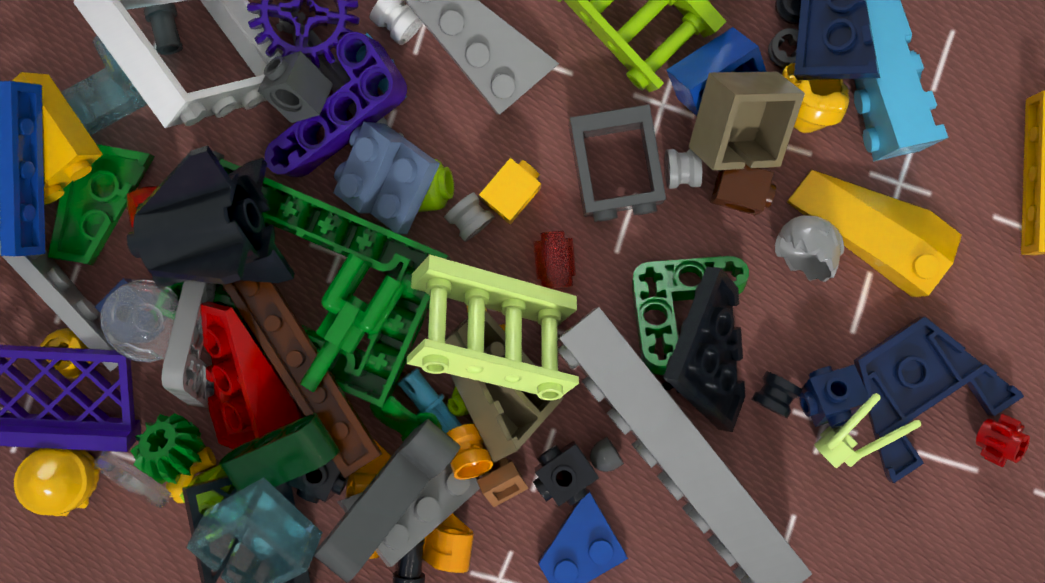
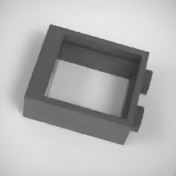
(609, 123)

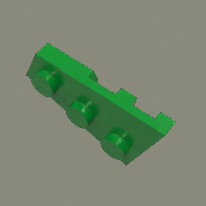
(95, 204)

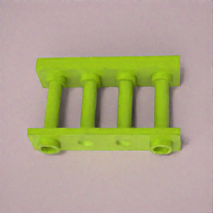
(698, 19)

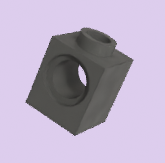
(295, 87)

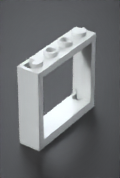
(154, 78)

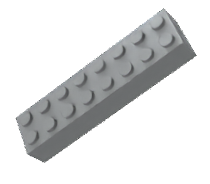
(686, 459)

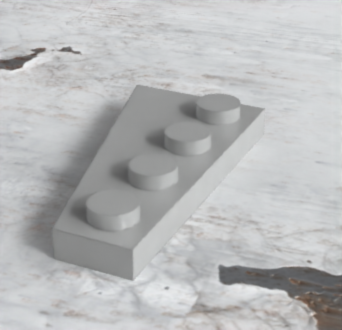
(485, 48)

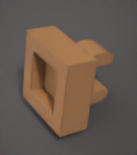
(502, 483)

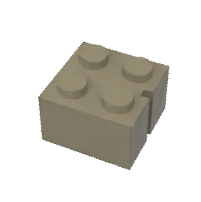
(745, 120)

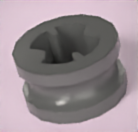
(780, 57)

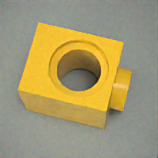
(511, 189)

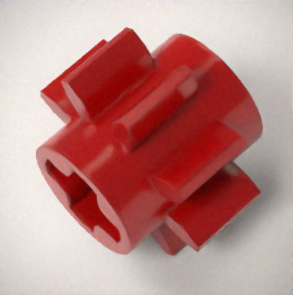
(1002, 440)

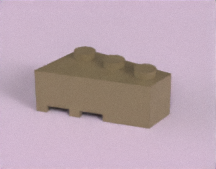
(500, 413)

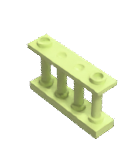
(503, 294)

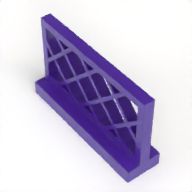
(61, 429)

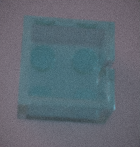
(271, 535)

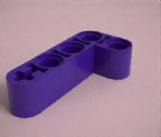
(360, 89)

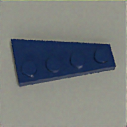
(835, 41)

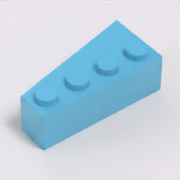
(895, 104)

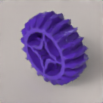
(323, 18)

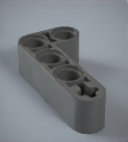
(386, 499)

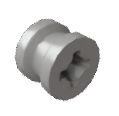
(682, 168)
(469, 217)

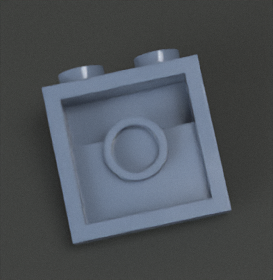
(385, 176)

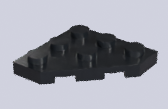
(707, 352)

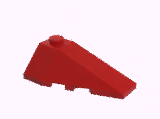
(246, 389)

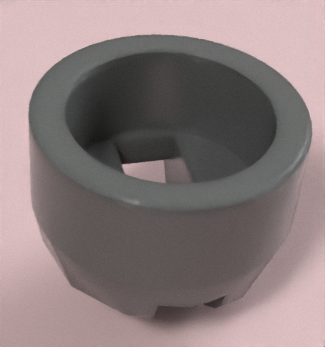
(605, 456)

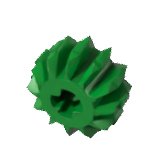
(168, 448)

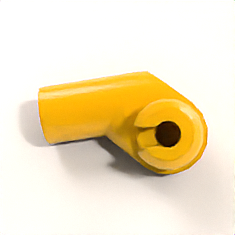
(208, 460)

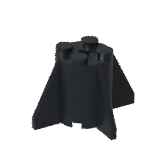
(208, 226)

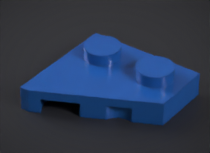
(582, 546)

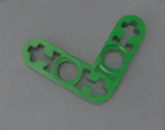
(671, 289)

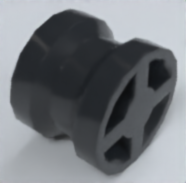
(777, 394)

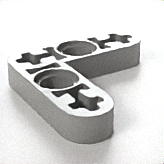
(182, 368)

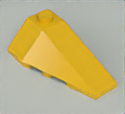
(890, 235)

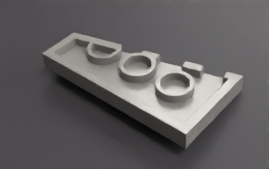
(63, 298)

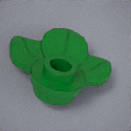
(399, 418)

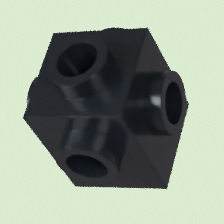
(572, 488)
(313, 489)

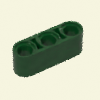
(281, 454)

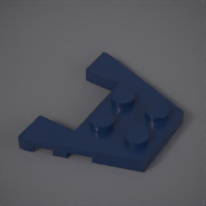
(913, 374)

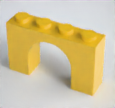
(66, 142)

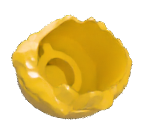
(822, 104)
(56, 481)

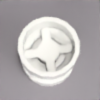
(397, 18)

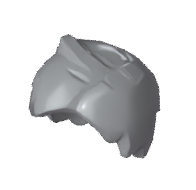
(810, 246)

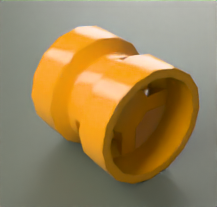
(471, 458)

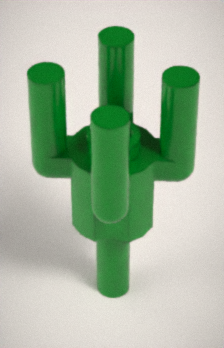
(349, 316)

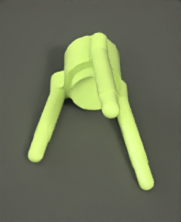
(838, 444)

